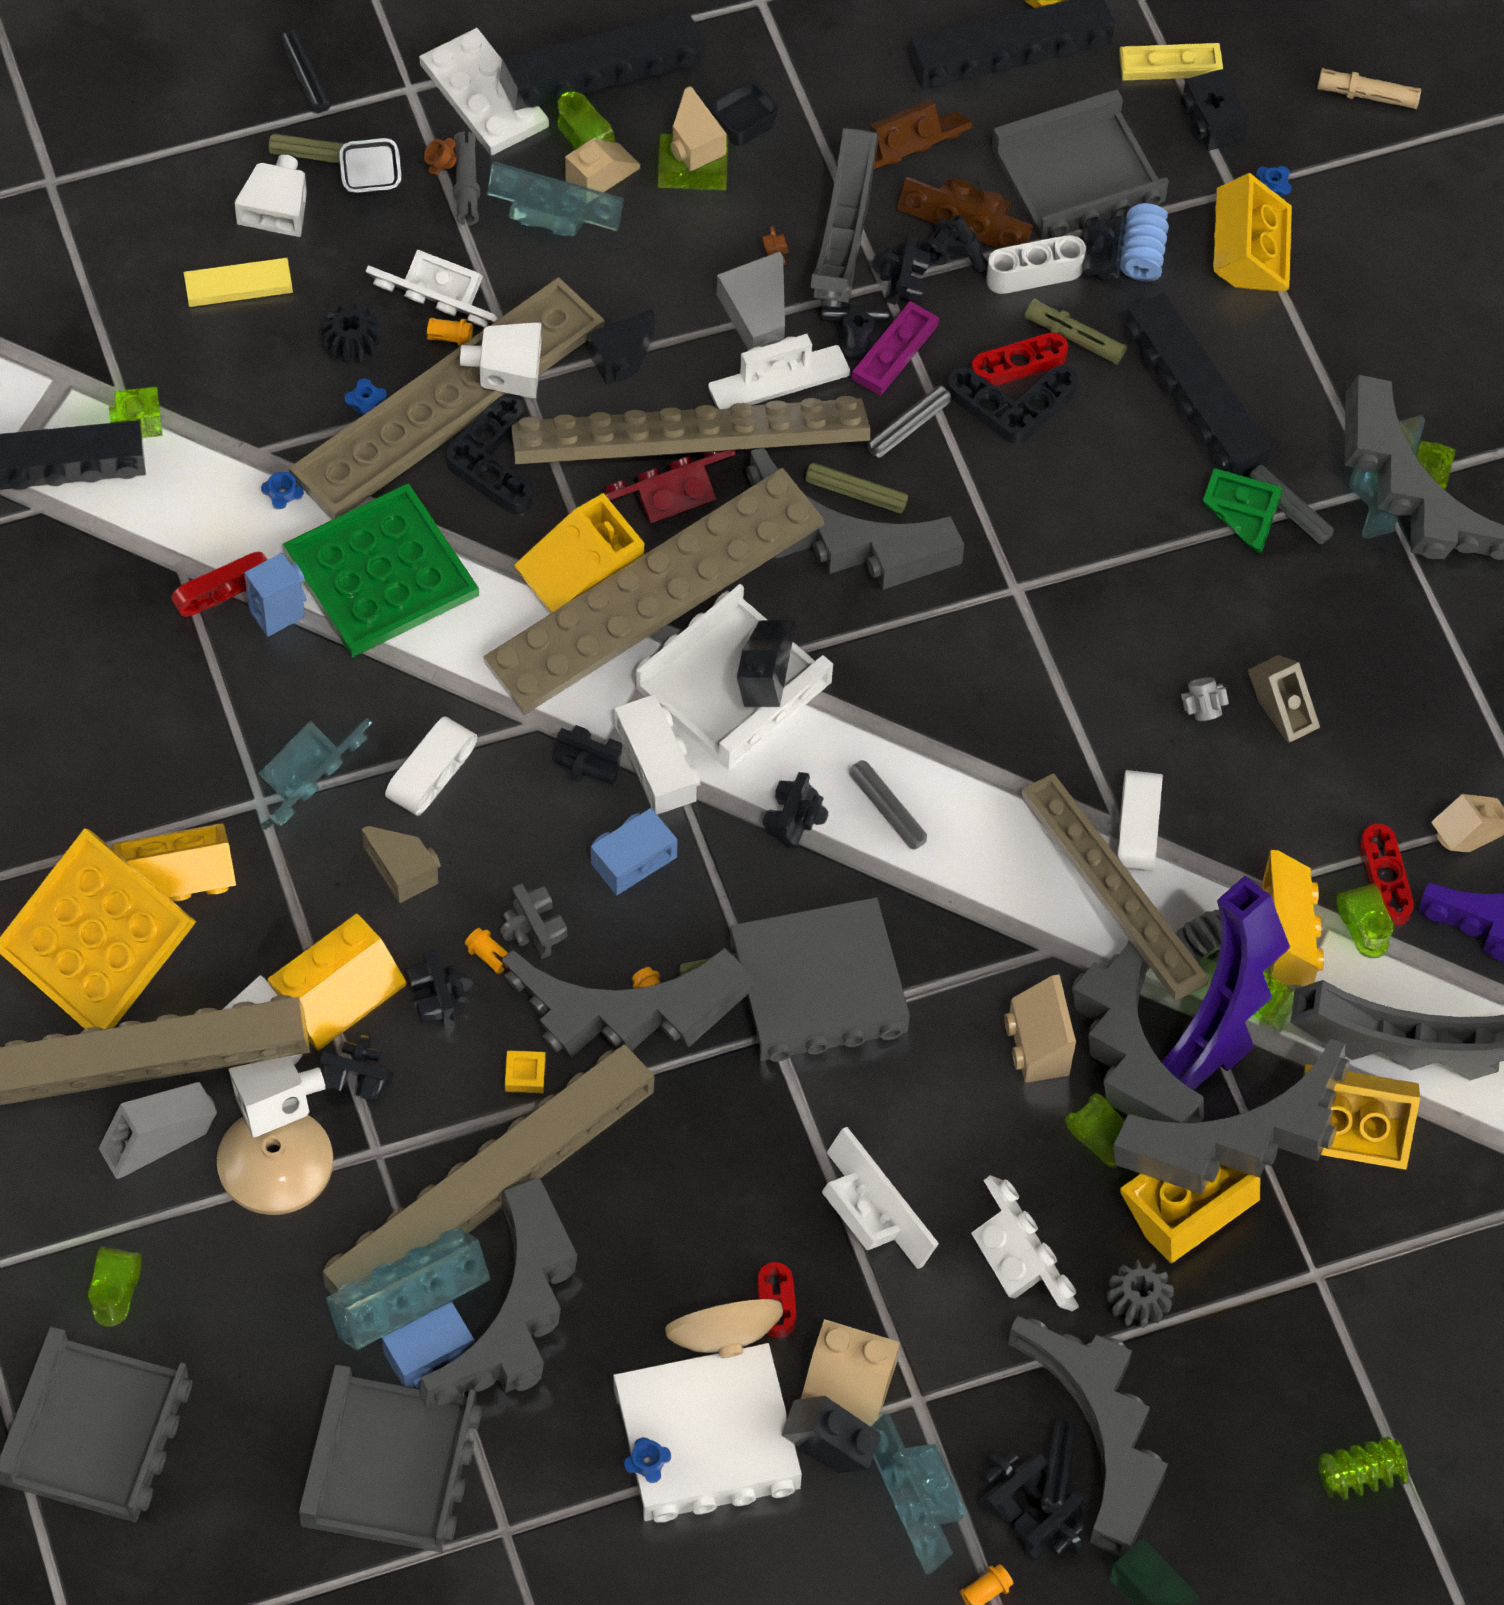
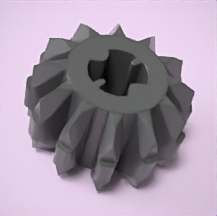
(1203, 937)
(1153, 1290)

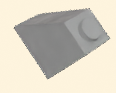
(755, 300)
(155, 1127)

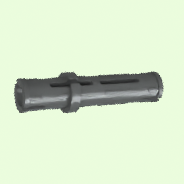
(466, 189)

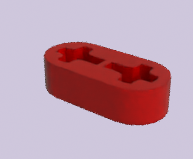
(785, 1296)

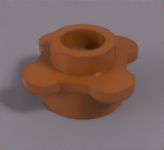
(440, 155)
(776, 243)

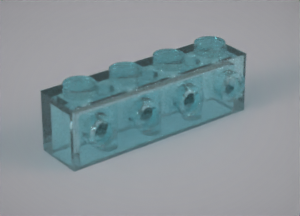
(407, 1288)

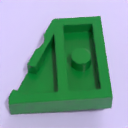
(1243, 505)

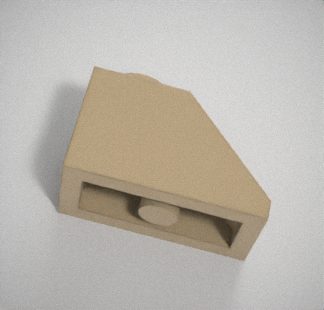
(696, 133)
(599, 165)
(1470, 823)

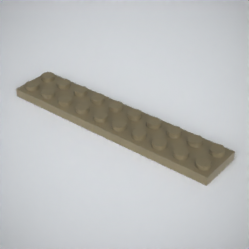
(432, 408)
(689, 430)
(653, 591)

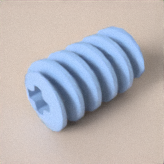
(1144, 242)

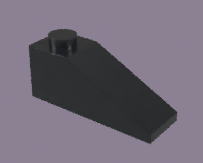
(765, 663)

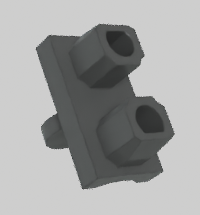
(528, 907)

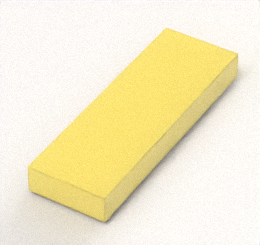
(1169, 61)
(238, 282)

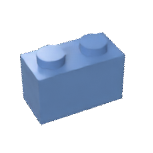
(275, 593)
(633, 850)
(426, 1344)

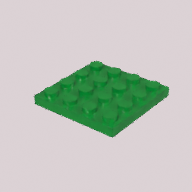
(381, 570)

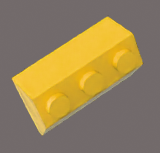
(1252, 235)
(183, 861)
(1294, 901)
(340, 979)
(1373, 1119)
(1181, 1219)

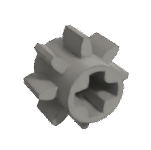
(1205, 699)

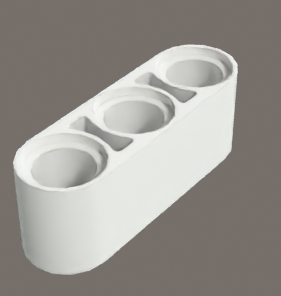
(1015, 269)
(431, 766)
(1139, 819)

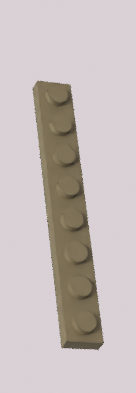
(1115, 887)

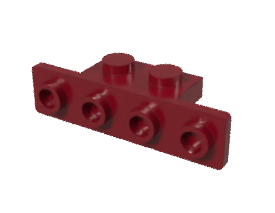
(674, 490)

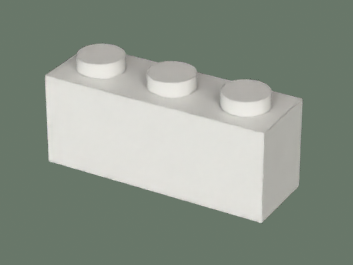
(656, 754)

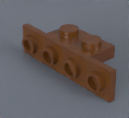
(915, 131)
(983, 211)

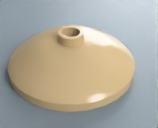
(276, 1180)
(725, 1327)

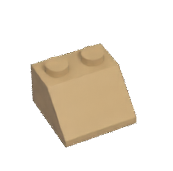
(1041, 1031)
(852, 1369)

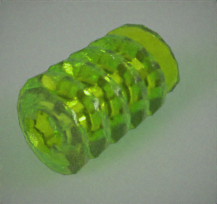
(1363, 1466)

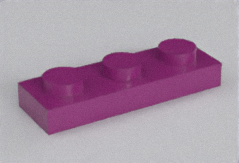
(895, 348)

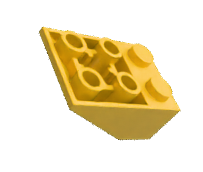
(580, 553)

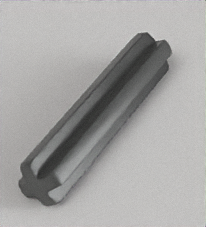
(908, 421)
(1296, 507)
(888, 804)

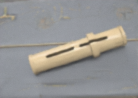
(1363, 87)

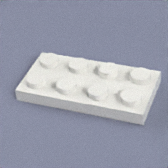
(469, 79)

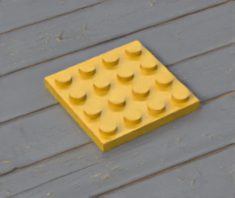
(94, 933)

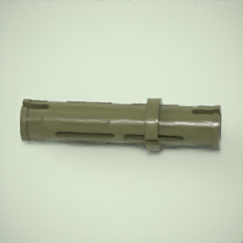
(1040, 314)

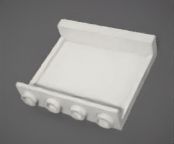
(700, 686)
(721, 1428)

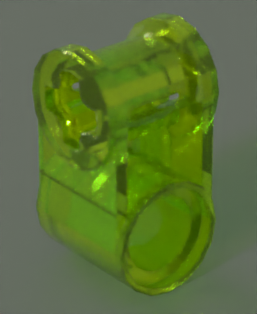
(581, 121)
(1366, 919)
(1096, 1127)
(113, 1284)

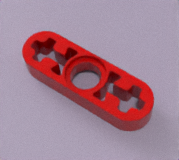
(1029, 348)
(215, 586)
(1390, 859)

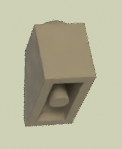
(1284, 696)
(401, 861)

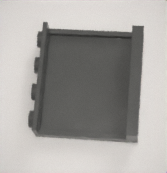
(1076, 165)
(821, 979)
(93, 1427)
(388, 1463)

